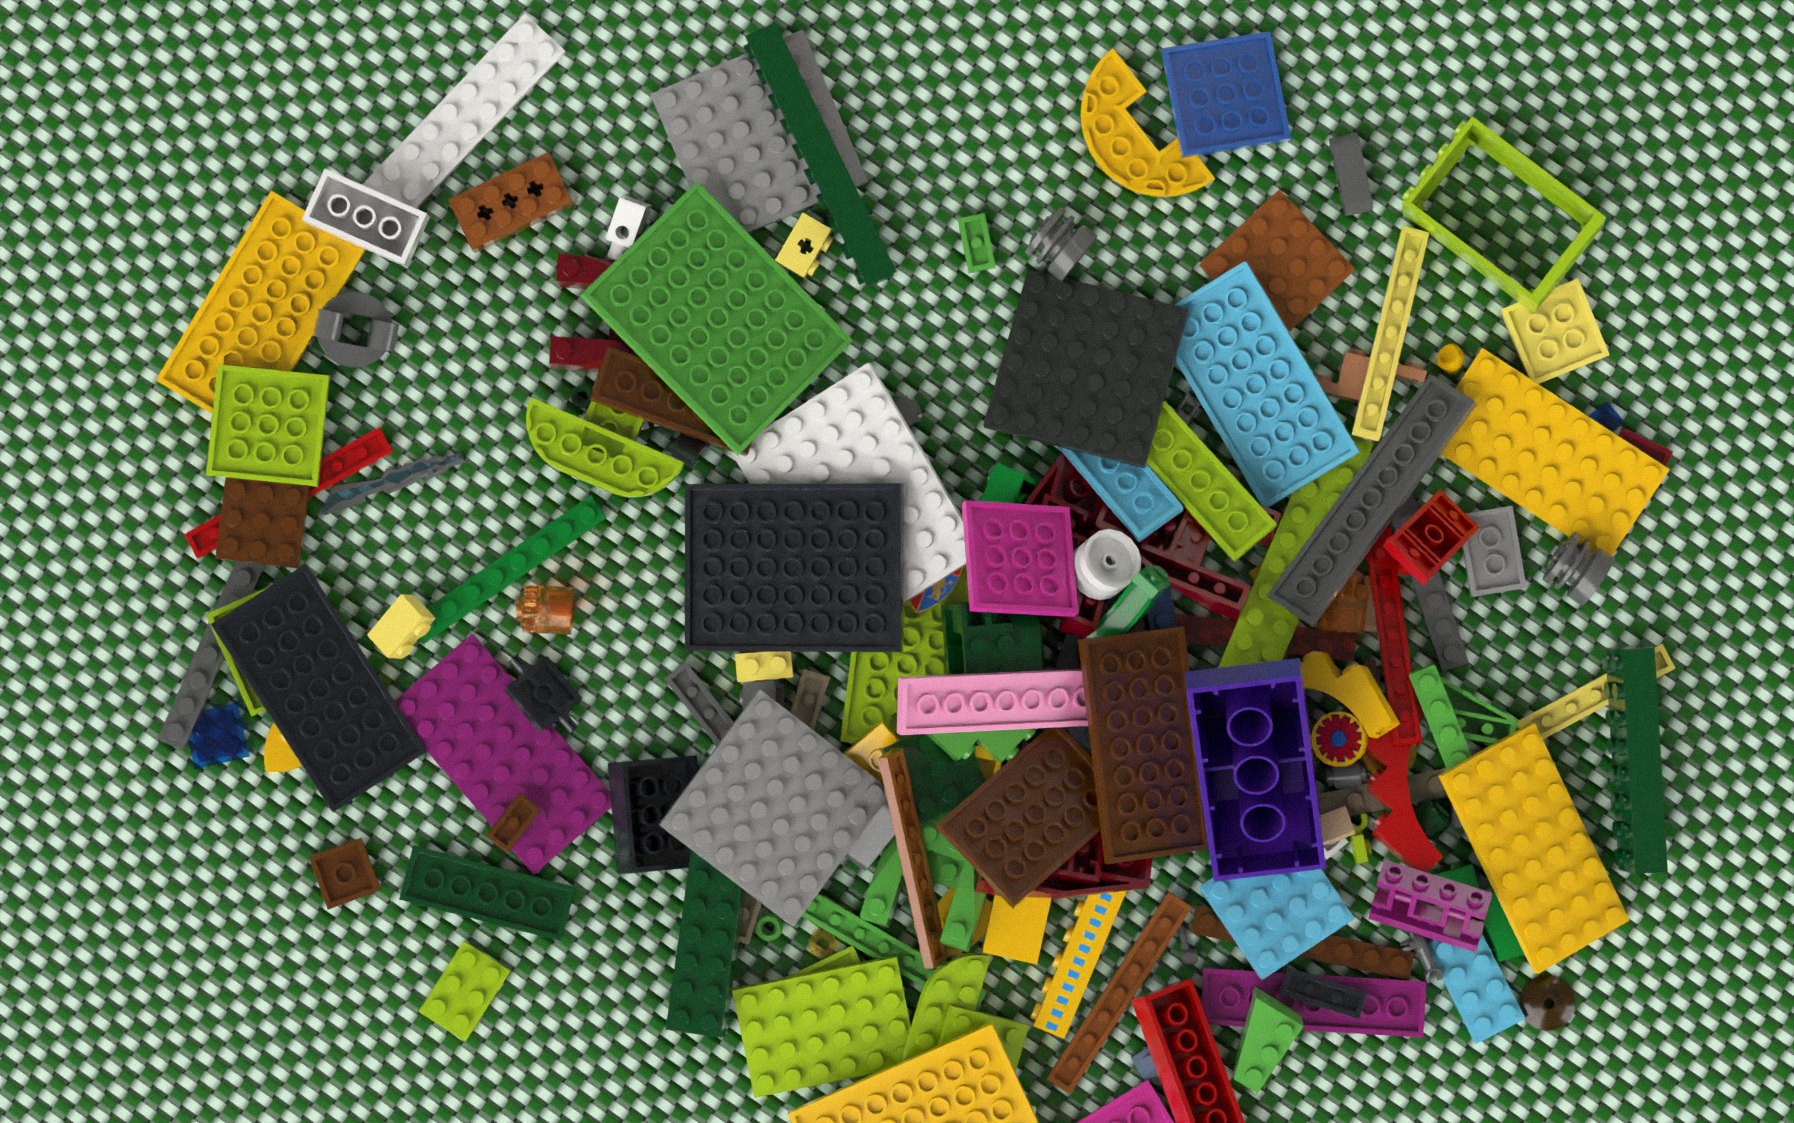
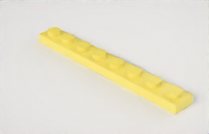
(1390, 333)

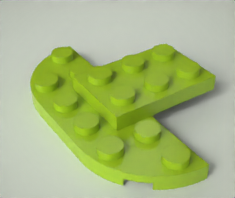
(600, 449)
(949, 1010)

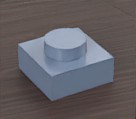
(1144, 1064)

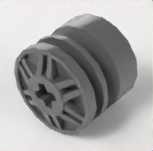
(1060, 243)
(1578, 568)

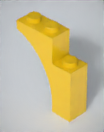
(1354, 689)

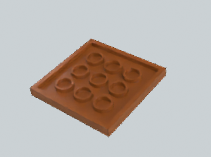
(1286, 256)

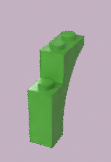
(997, 743)

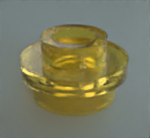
(822, 953)

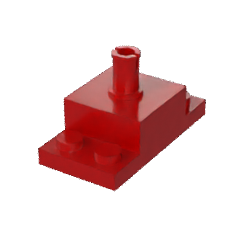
(1430, 537)

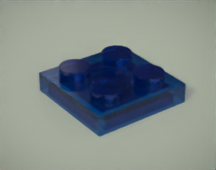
(218, 737)

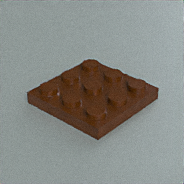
(262, 522)

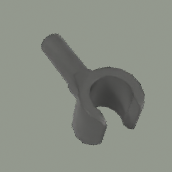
(1188, 956)

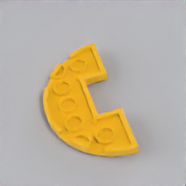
(1120, 143)

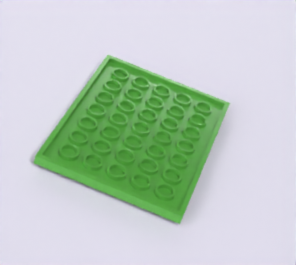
(716, 318)

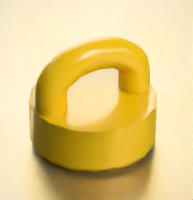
(1450, 358)

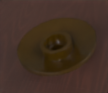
(1533, 998)

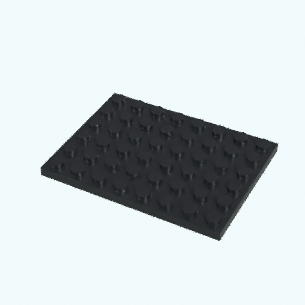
(794, 567)

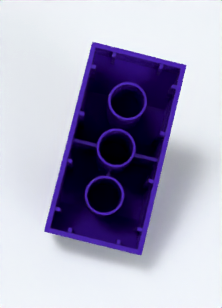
(1255, 798)

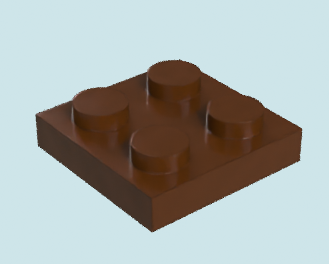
(344, 873)

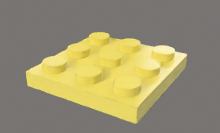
(1558, 335)

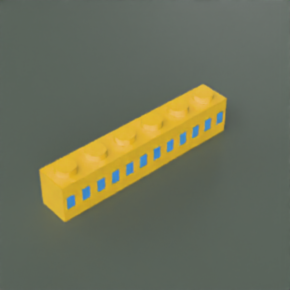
(1076, 962)

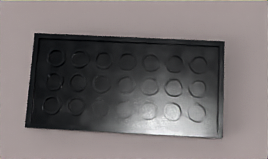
(318, 688)

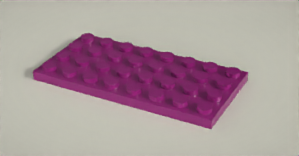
(497, 752)

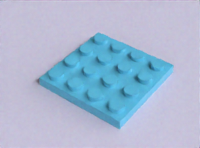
(1277, 915)

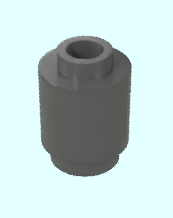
(1346, 776)

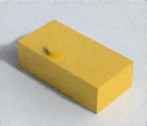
(1016, 931)

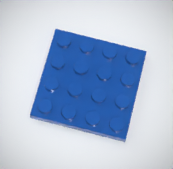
(1225, 94)

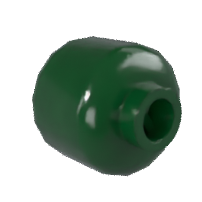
(1433, 818)

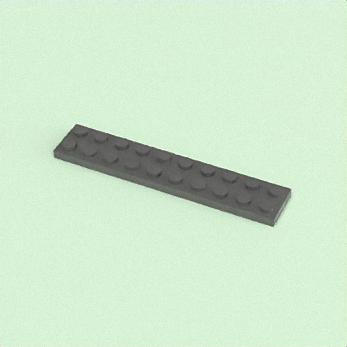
(1371, 500)

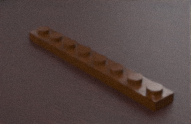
(1331, 950)

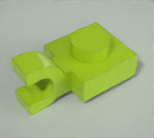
(1360, 846)

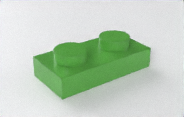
(976, 243)

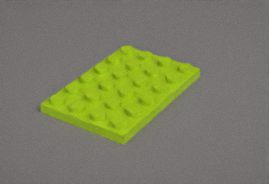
(823, 1025)

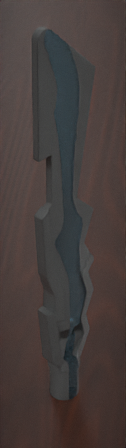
(392, 480)

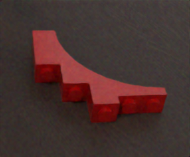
(1400, 828)

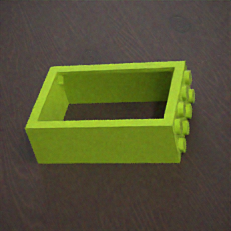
(1477, 134)

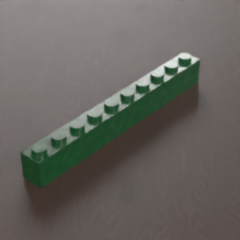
(820, 155)

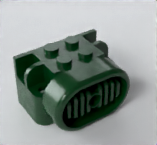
(990, 641)

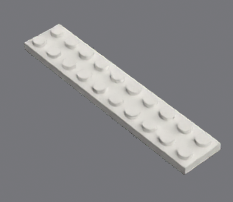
(467, 114)

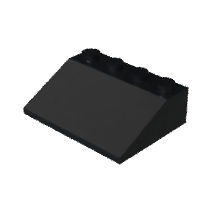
(639, 801)

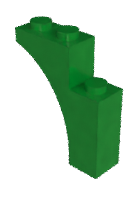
(1134, 602)
(1496, 923)

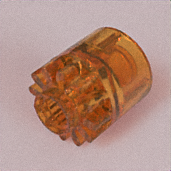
(546, 609)
(1347, 610)

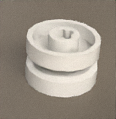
(1106, 564)

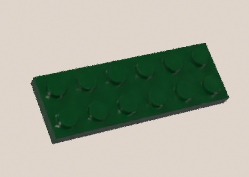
(487, 893)

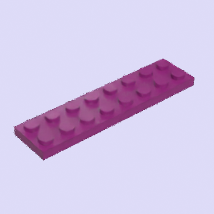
(1389, 1009)

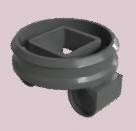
(381, 333)

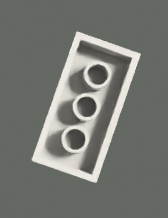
(365, 218)

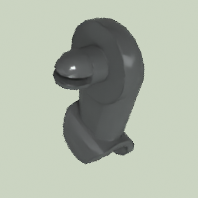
(1421, 949)

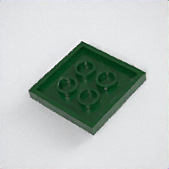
(935, 777)

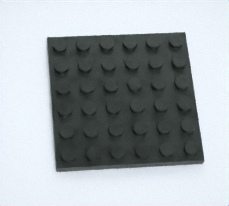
(1086, 368)

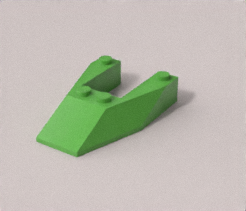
(946, 869)

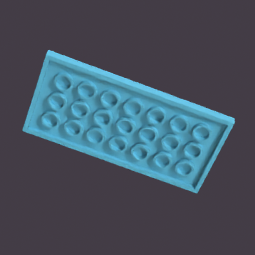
(1259, 387)

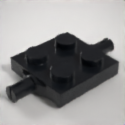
(543, 694)

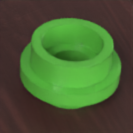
(759, 926)

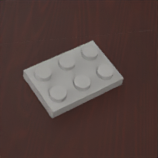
(1493, 553)

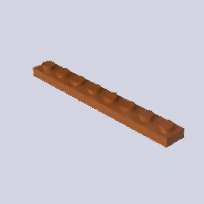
(913, 857)
(1119, 992)

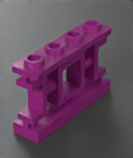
(1447, 925)

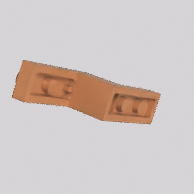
(1353, 373)

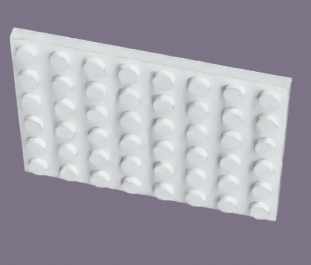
(860, 438)

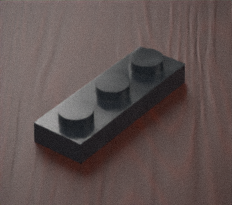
(1322, 992)

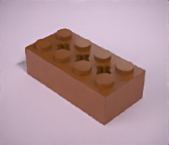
(493, 196)

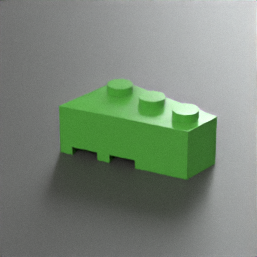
(1477, 718)
(1265, 1039)

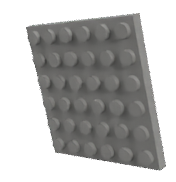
(734, 138)
(775, 808)

